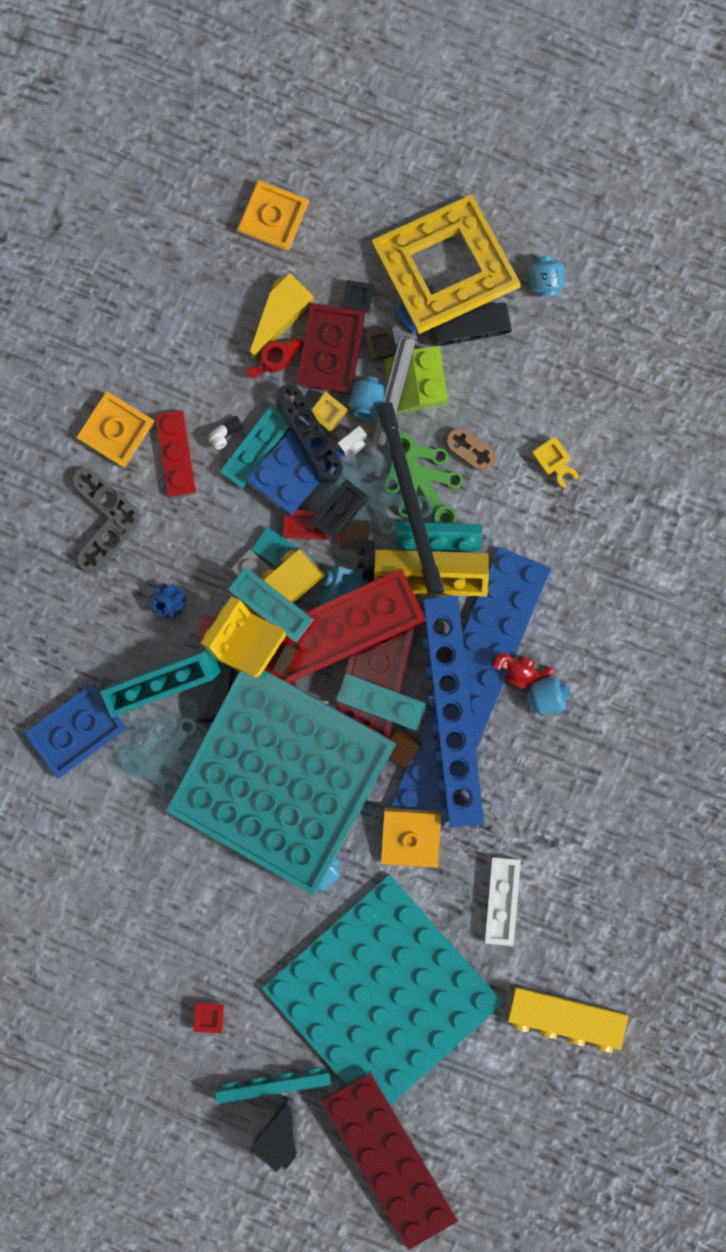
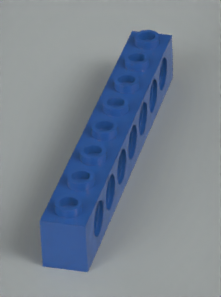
(448, 610)

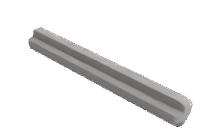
(395, 382)

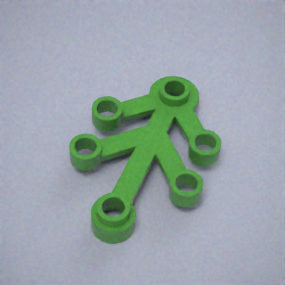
(423, 475)

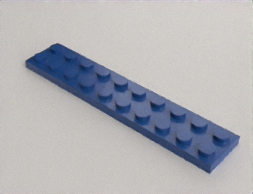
(493, 628)

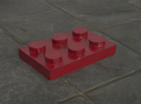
(331, 348)

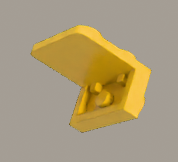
(242, 639)

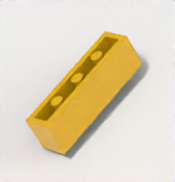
(460, 572)
(292, 577)
(567, 1018)

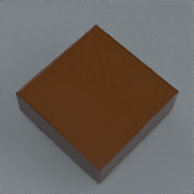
(404, 749)

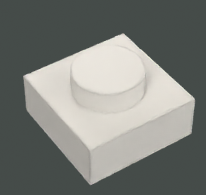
(353, 442)

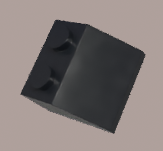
(278, 1139)

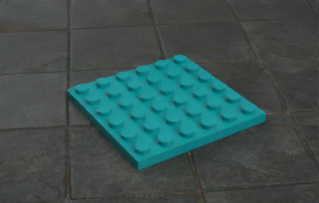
(281, 778)
(383, 992)

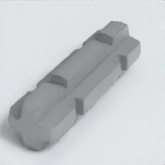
(496, 825)

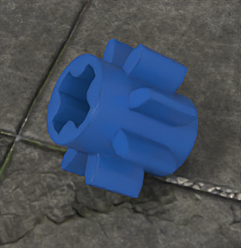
(168, 600)

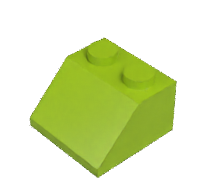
(424, 381)

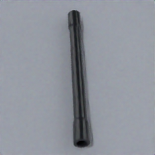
(429, 568)

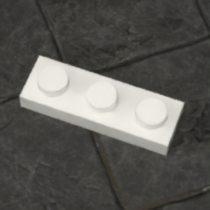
(502, 901)

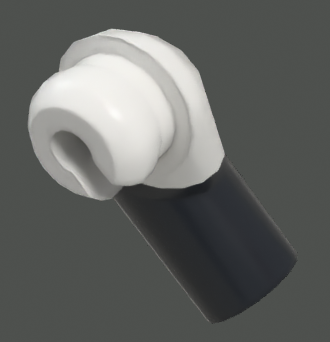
(218, 435)

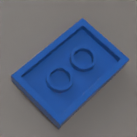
(286, 473)
(75, 731)

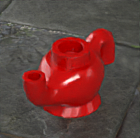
(275, 357)
(520, 670)

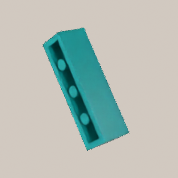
(159, 682)

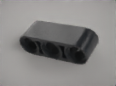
(473, 325)
(213, 694)

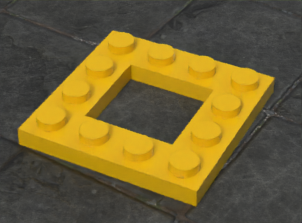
(461, 217)

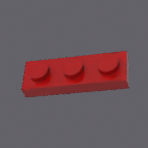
(175, 454)

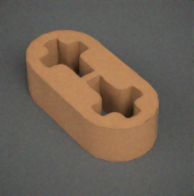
(474, 444)

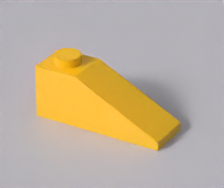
(284, 306)

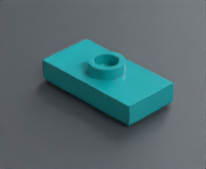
(273, 547)

